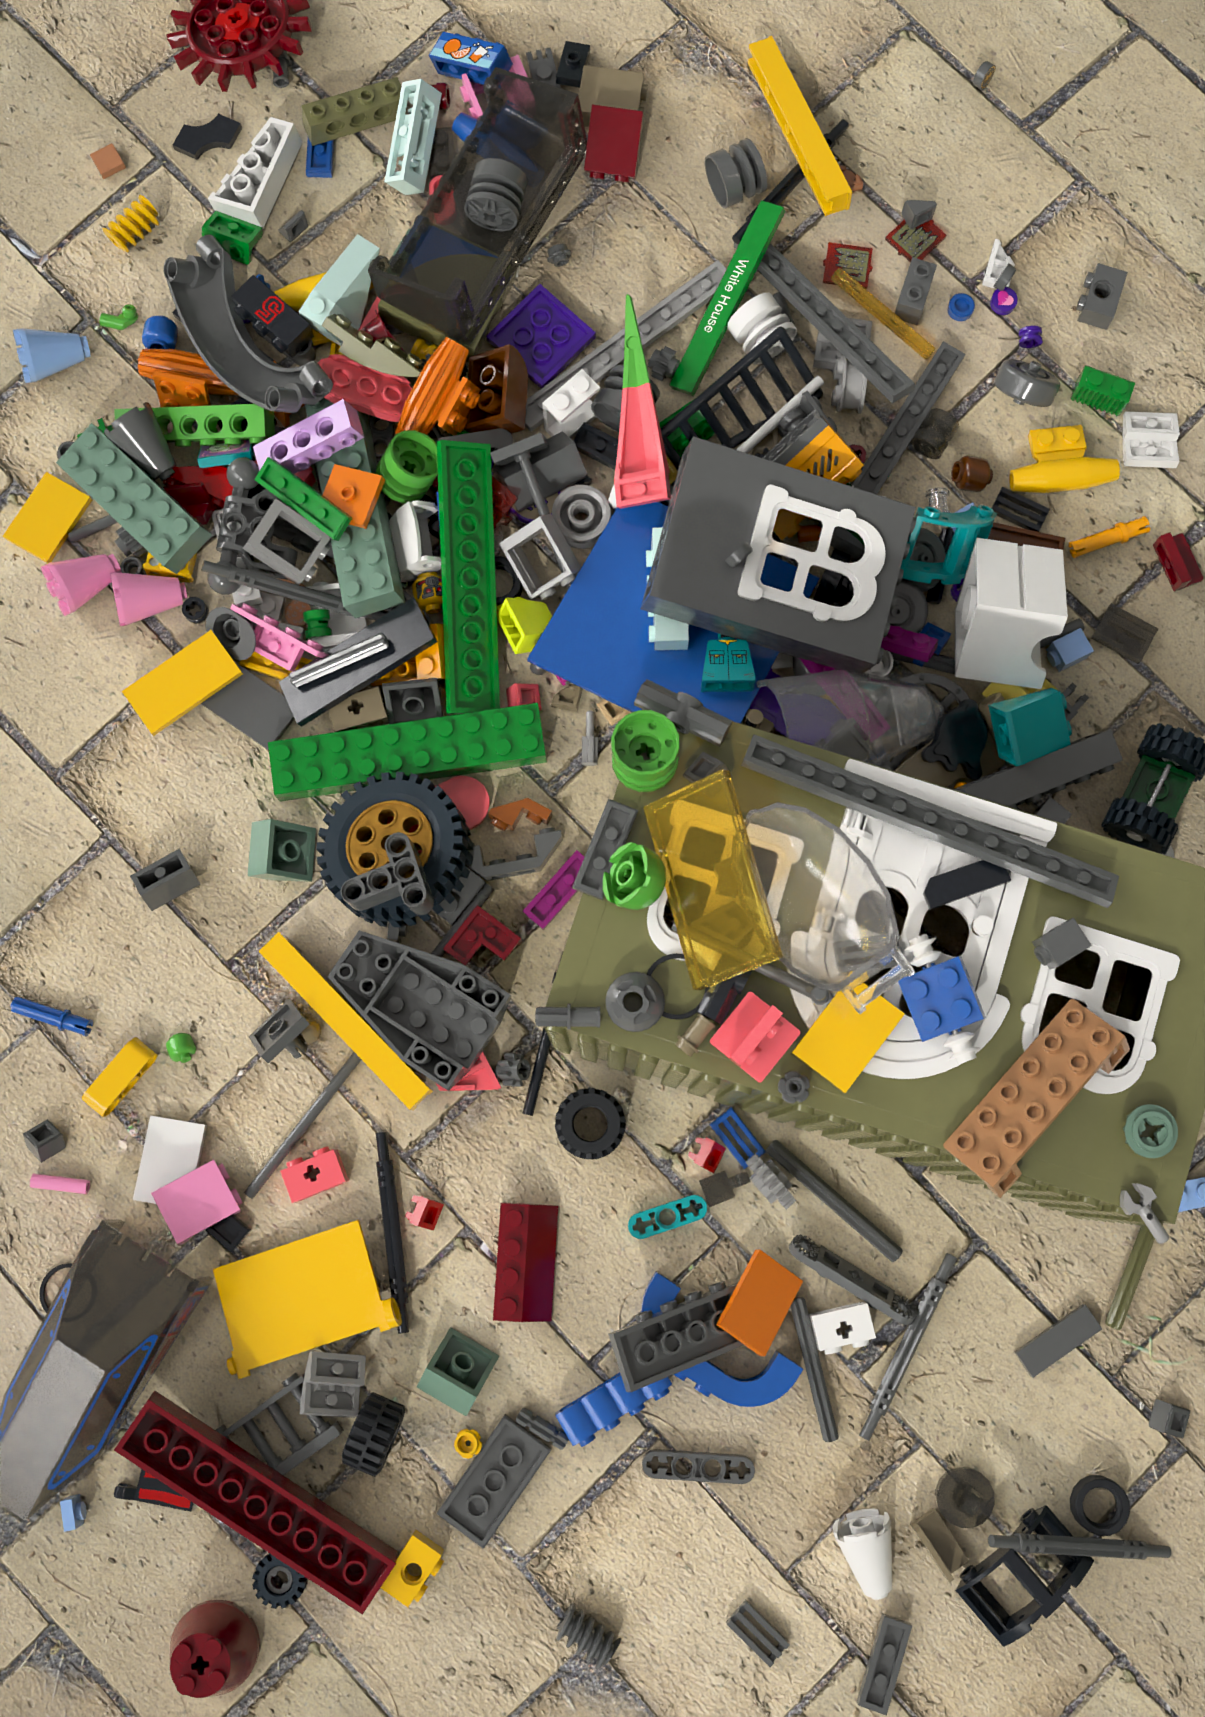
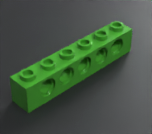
(259, 420)

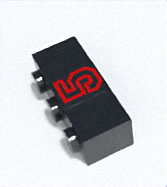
(272, 317)

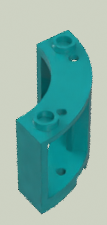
(969, 526)

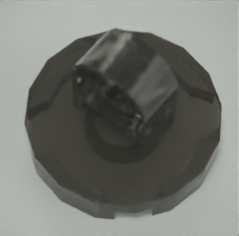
(965, 1497)

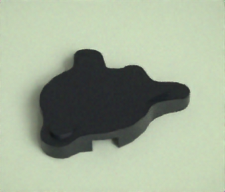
(959, 740)

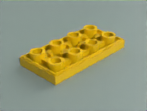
(182, 682)

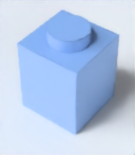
(1069, 650)

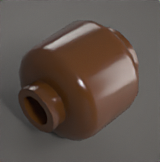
(971, 473)

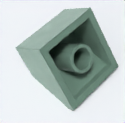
(281, 851)
(457, 1371)

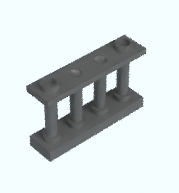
(300, 1448)

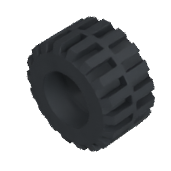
(565, 1123)
(373, 1434)

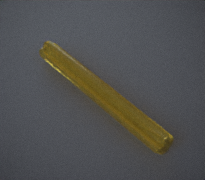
(883, 313)

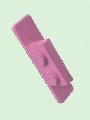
(276, 644)

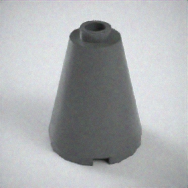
(143, 441)

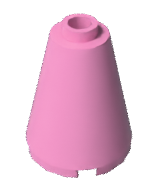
(145, 595)

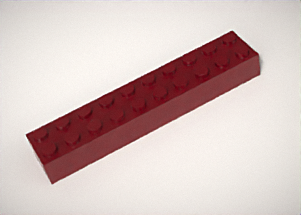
(257, 1502)

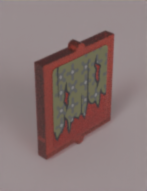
(916, 241)
(850, 258)

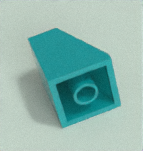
(1030, 726)

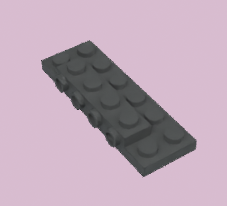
(673, 1338)

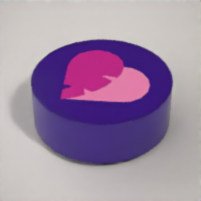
(1003, 301)

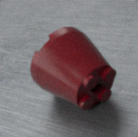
(213, 1649)

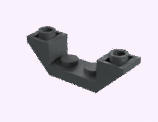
(546, 844)

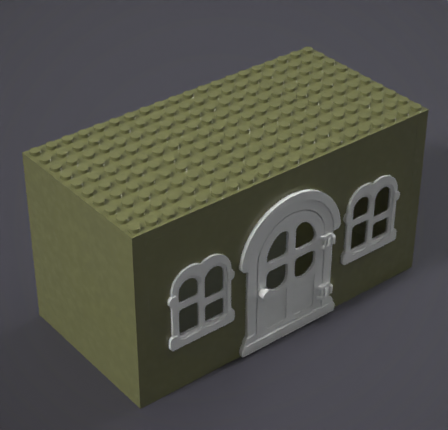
(910, 1090)

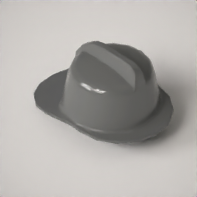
(232, 631)

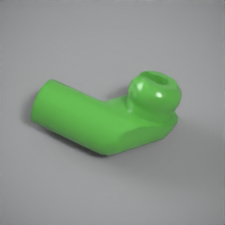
(121, 321)

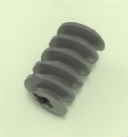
(586, 1636)

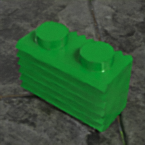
(1102, 390)

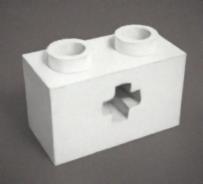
(827, 1321)

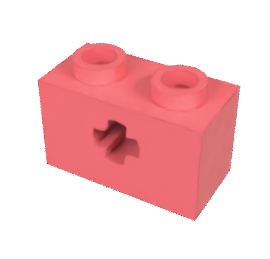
(331, 1174)

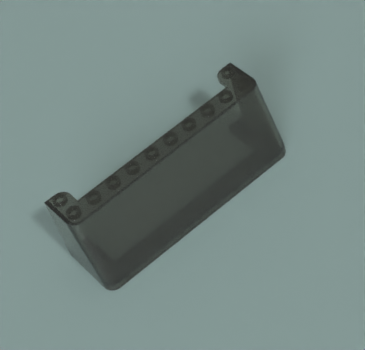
(448, 265)

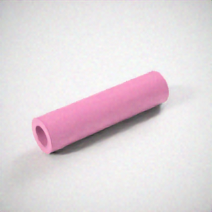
(60, 1183)

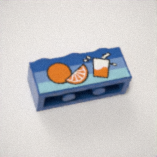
(461, 55)

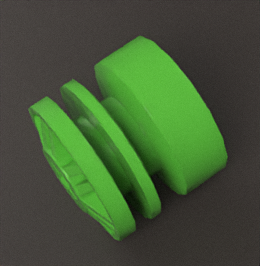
(408, 466)
(649, 734)

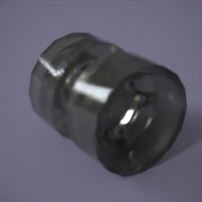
(936, 432)

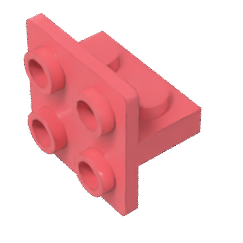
(755, 1036)

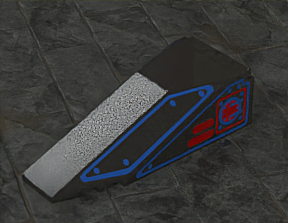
(88, 1364)

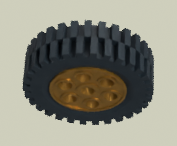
(411, 801)

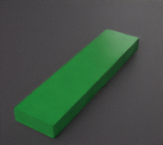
(303, 498)

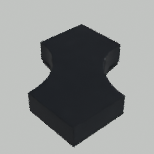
(217, 133)

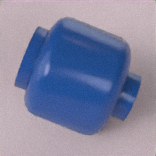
(159, 333)

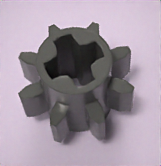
(663, 363)
(128, 543)
(513, 1069)

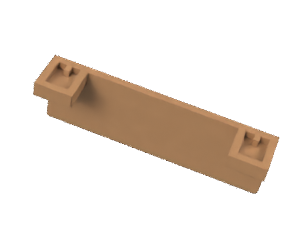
(1035, 1094)

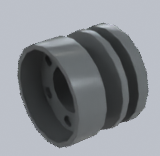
(736, 173)
(496, 194)
(609, 399)

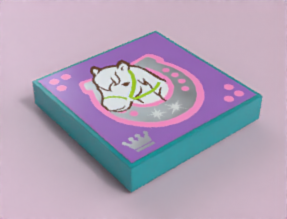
(224, 454)

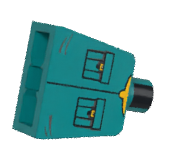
(727, 666)

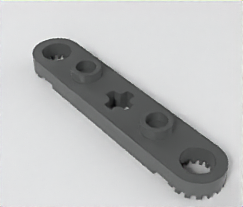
(853, 1279)

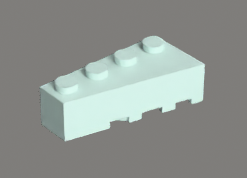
(666, 632)

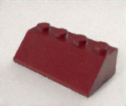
(525, 1262)

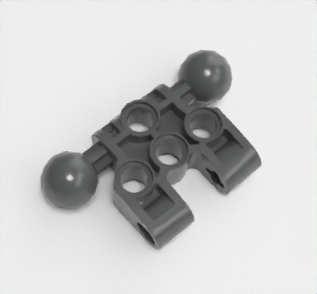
(247, 512)

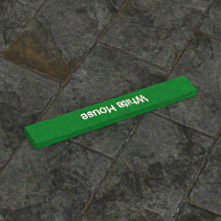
(727, 297)

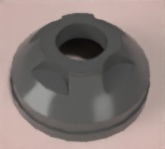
(652, 997)

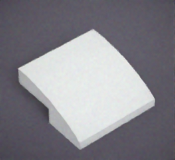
(1150, 439)

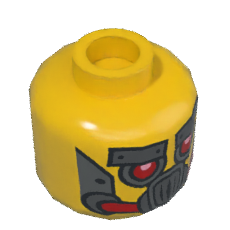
(428, 592)

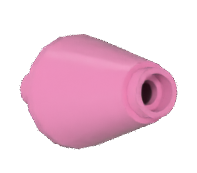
(79, 579)

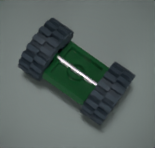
(1157, 788)

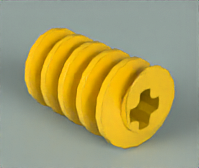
(132, 223)

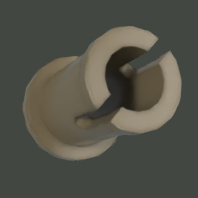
(694, 1035)

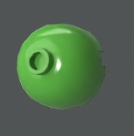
(635, 877)

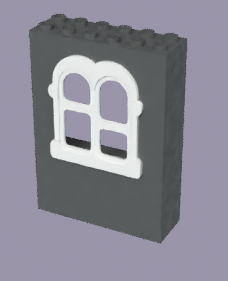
(735, 498)

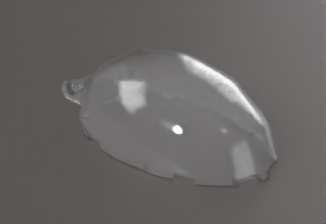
(825, 903)

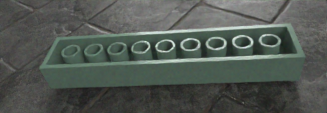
(362, 556)

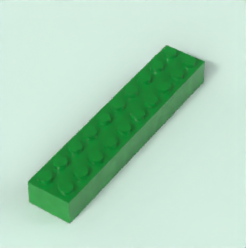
(421, 747)

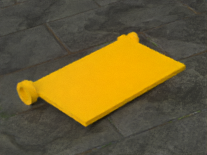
(301, 1297)

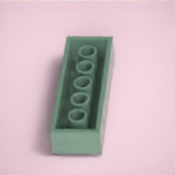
(134, 499)

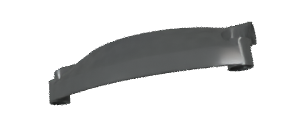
(205, 306)

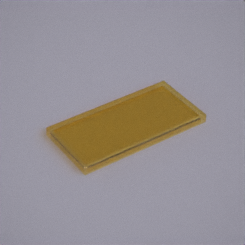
(712, 881)

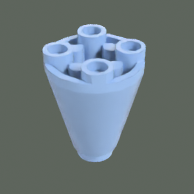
(48, 352)

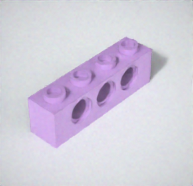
(312, 438)

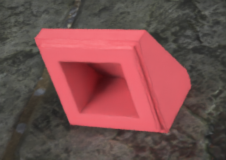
(523, 694)

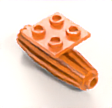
(180, 377)
(440, 394)

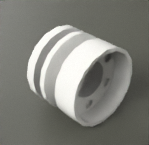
(757, 320)

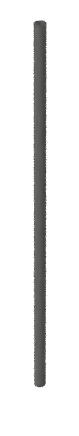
(345, 1071)

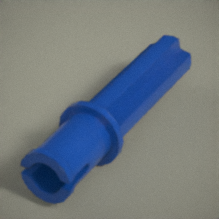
(52, 1016)

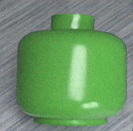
(180, 1047)

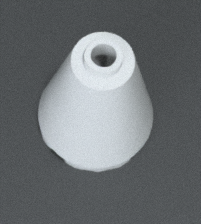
(868, 1549)

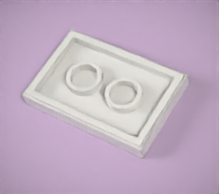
(168, 1153)

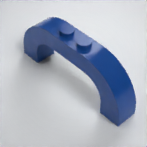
(747, 1392)

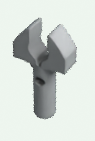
(1144, 1210)

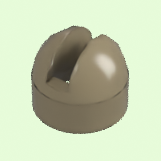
(311, 1032)

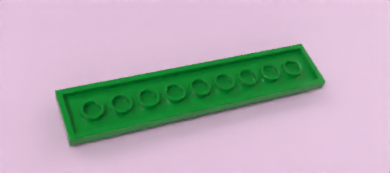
(468, 576)

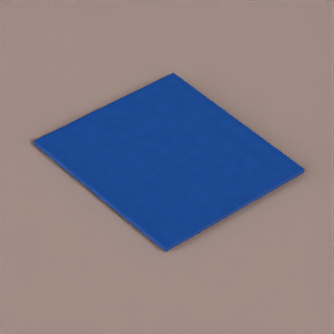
(603, 635)

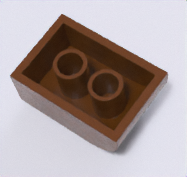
(503, 391)

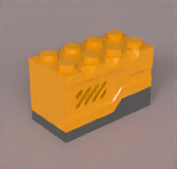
(816, 450)

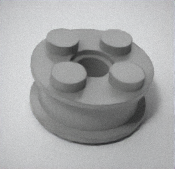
(850, 386)
(581, 500)

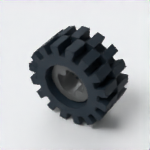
(276, 1594)

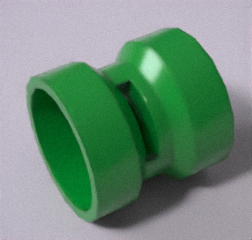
(317, 623)

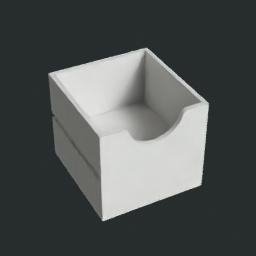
(1005, 610)

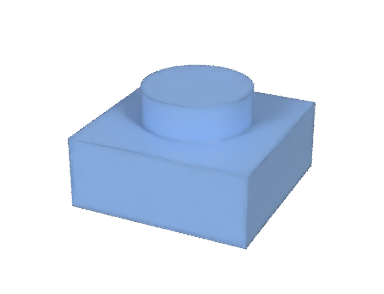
(73, 1512)

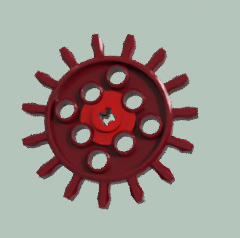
(237, 37)

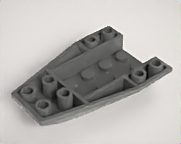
(421, 1004)

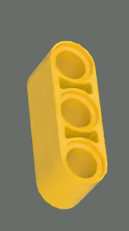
(119, 1077)

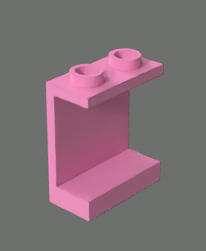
(197, 1201)

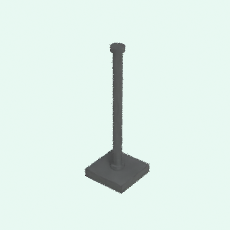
(521, 453)

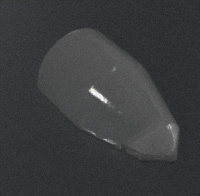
(856, 713)

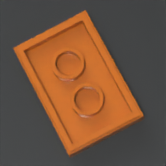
(759, 1302)

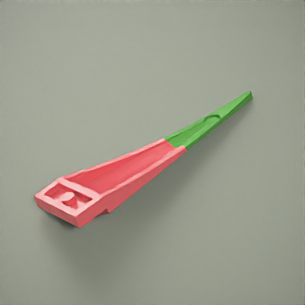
(641, 456)

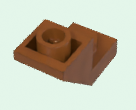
(509, 814)

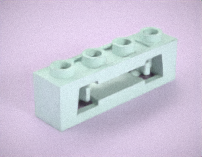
(413, 137)

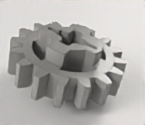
(770, 1181)

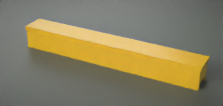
(799, 127)
(345, 1021)

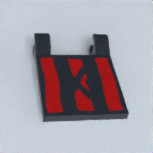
(154, 1492)

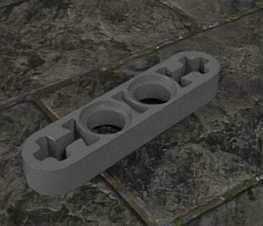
(697, 1471)

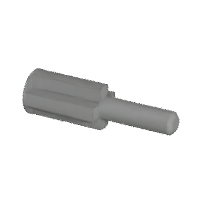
(589, 742)

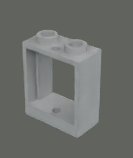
(512, 548)
(276, 562)

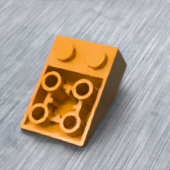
(425, 665)

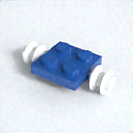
(942, 999)

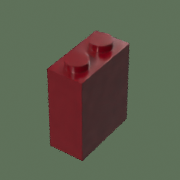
(613, 143)

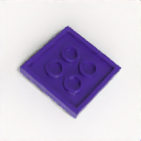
(544, 334)

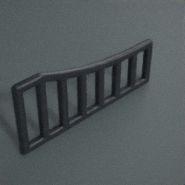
(721, 386)

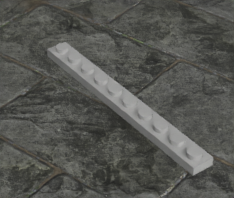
(651, 327)

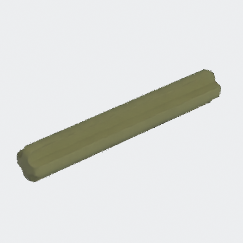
(1130, 1278)

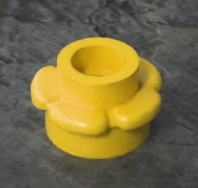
(460, 1443)

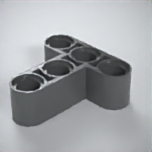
(397, 885)

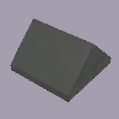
(412, 700)

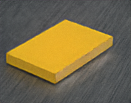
(47, 518)
(844, 1040)

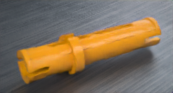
(1119, 533)

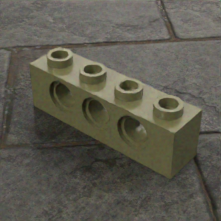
(351, 111)

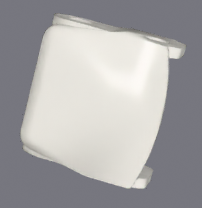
(412, 540)

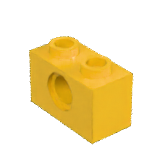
(422, 1552)

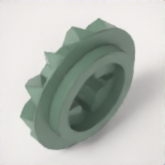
(1164, 1136)

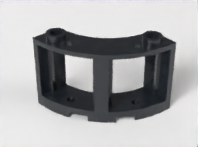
(1046, 1599)

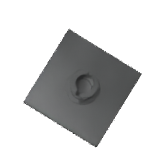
(281, 1032)

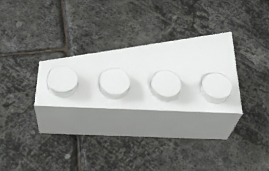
(260, 174)

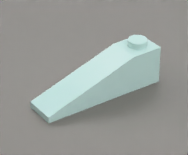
(342, 288)

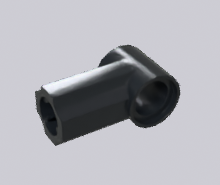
(721, 996)

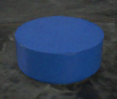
(961, 307)

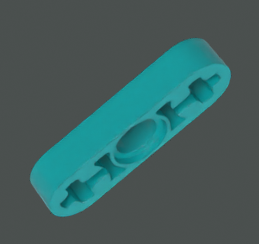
(671, 1205)

